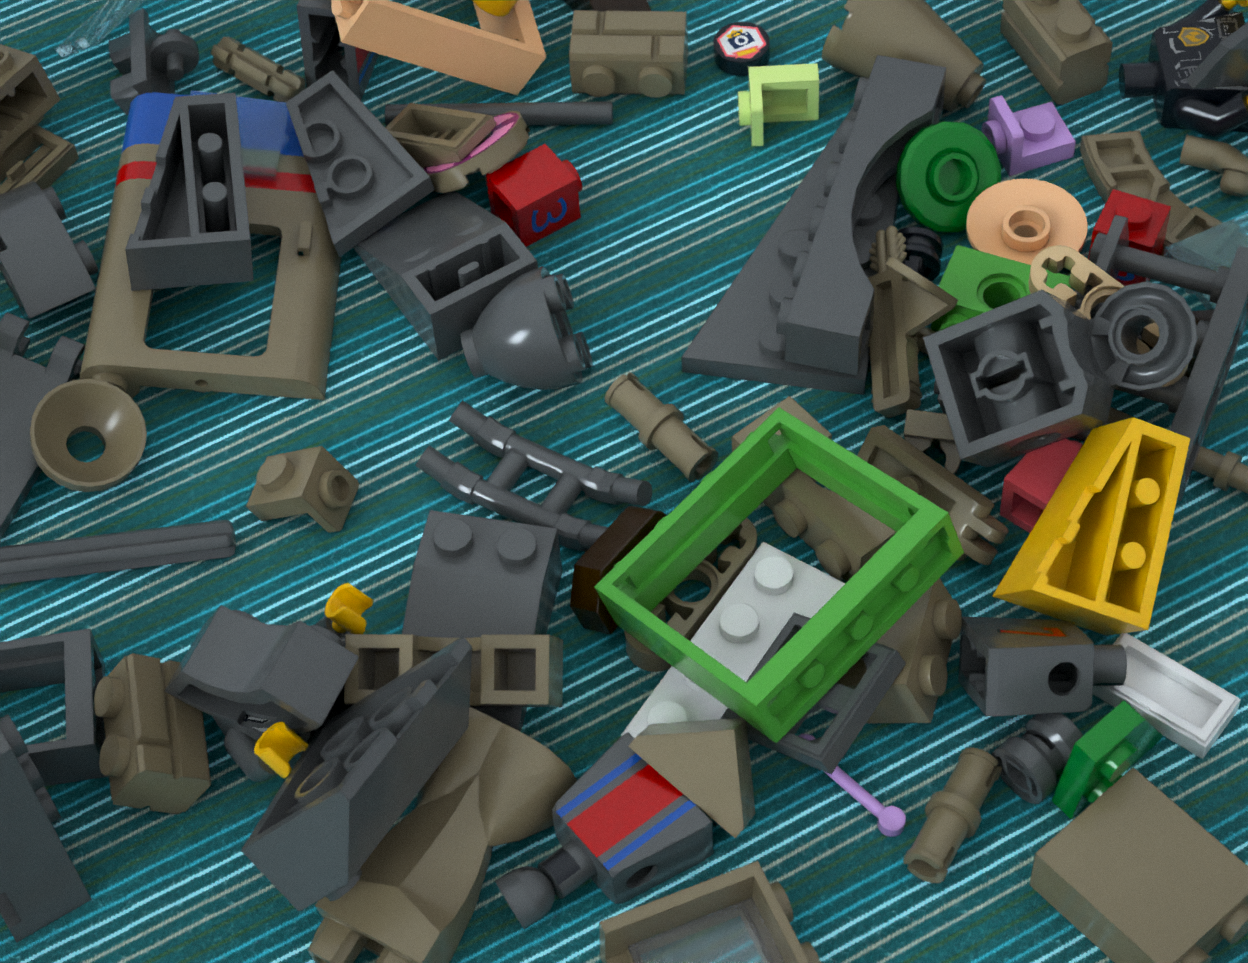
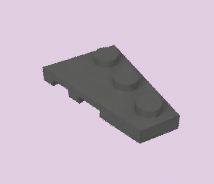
(354, 162)

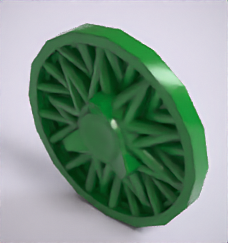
(944, 173)

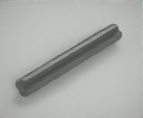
(117, 551)

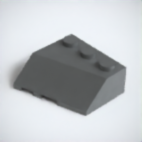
(361, 778)

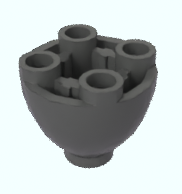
(528, 336)

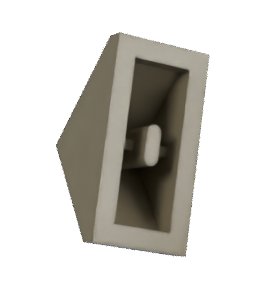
(706, 764)

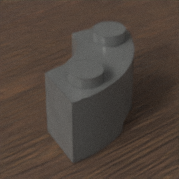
(37, 252)
(263, 671)

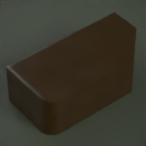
(598, 561)

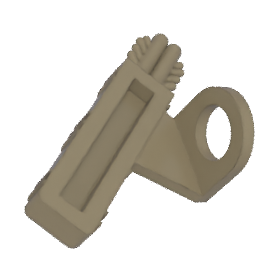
(902, 307)

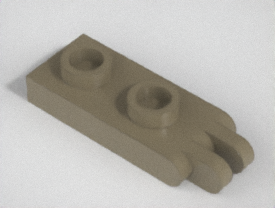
(920, 473)

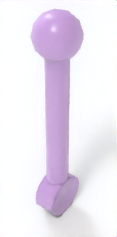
(890, 818)

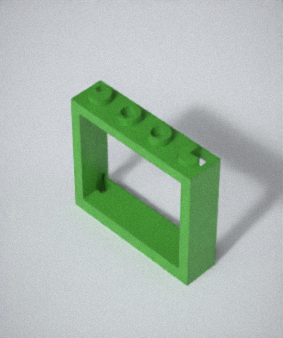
(842, 628)

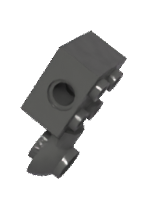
(1048, 370)

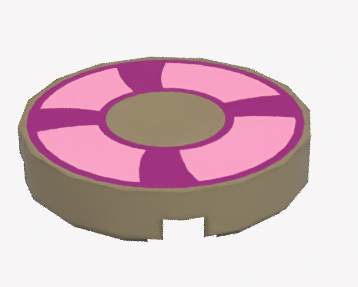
(490, 154)

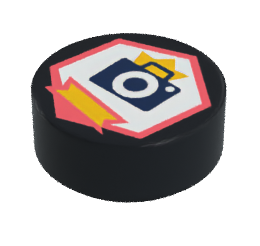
(740, 47)

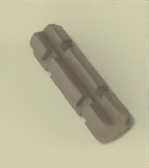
(256, 70)

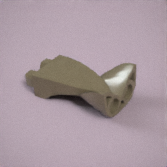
(432, 865)

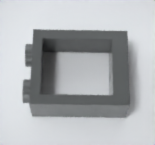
(78, 663)

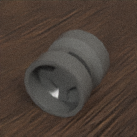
(1038, 756)

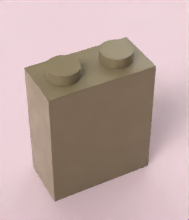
(1144, 878)

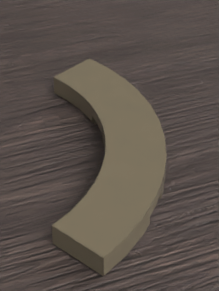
(1125, 165)

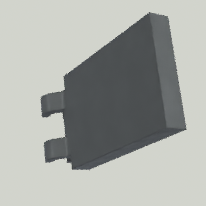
(21, 389)

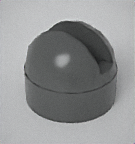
(527, 893)

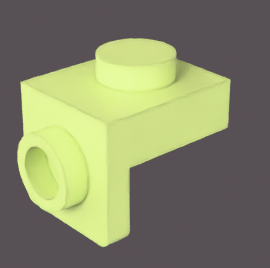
(779, 95)

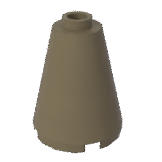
(904, 32)

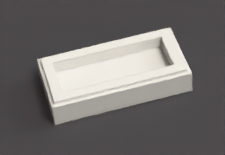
(1171, 697)

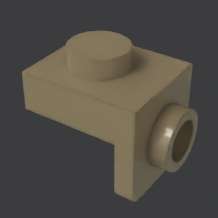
(303, 484)

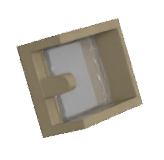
(715, 921)

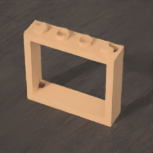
(496, 56)

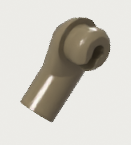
(1219, 158)

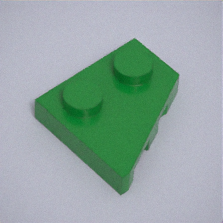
(1103, 757)

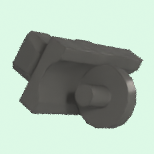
(149, 60)

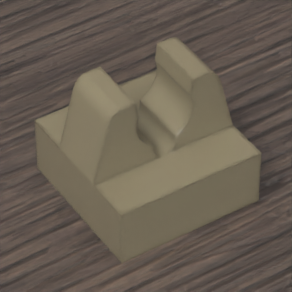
(931, 428)

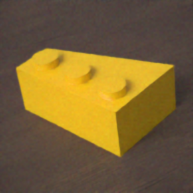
(1103, 531)

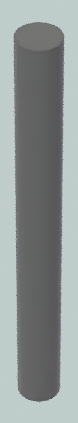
(532, 112)

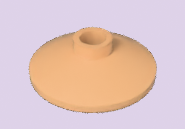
(1024, 218)

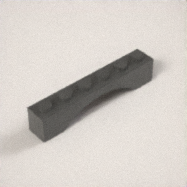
(834, 300)

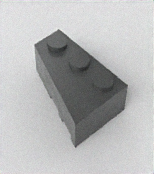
(35, 869)

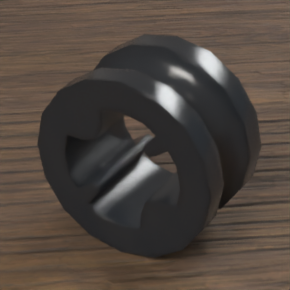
(923, 251)

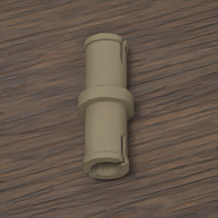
(661, 427)
(952, 815)

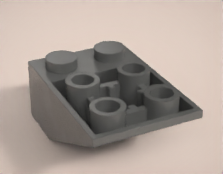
(445, 265)

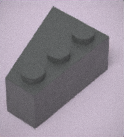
(196, 204)

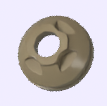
(91, 408)

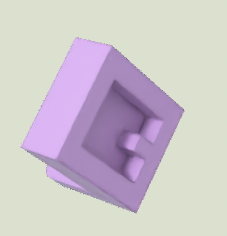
(1027, 136)

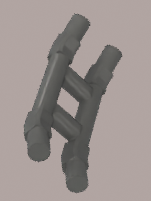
(516, 456)

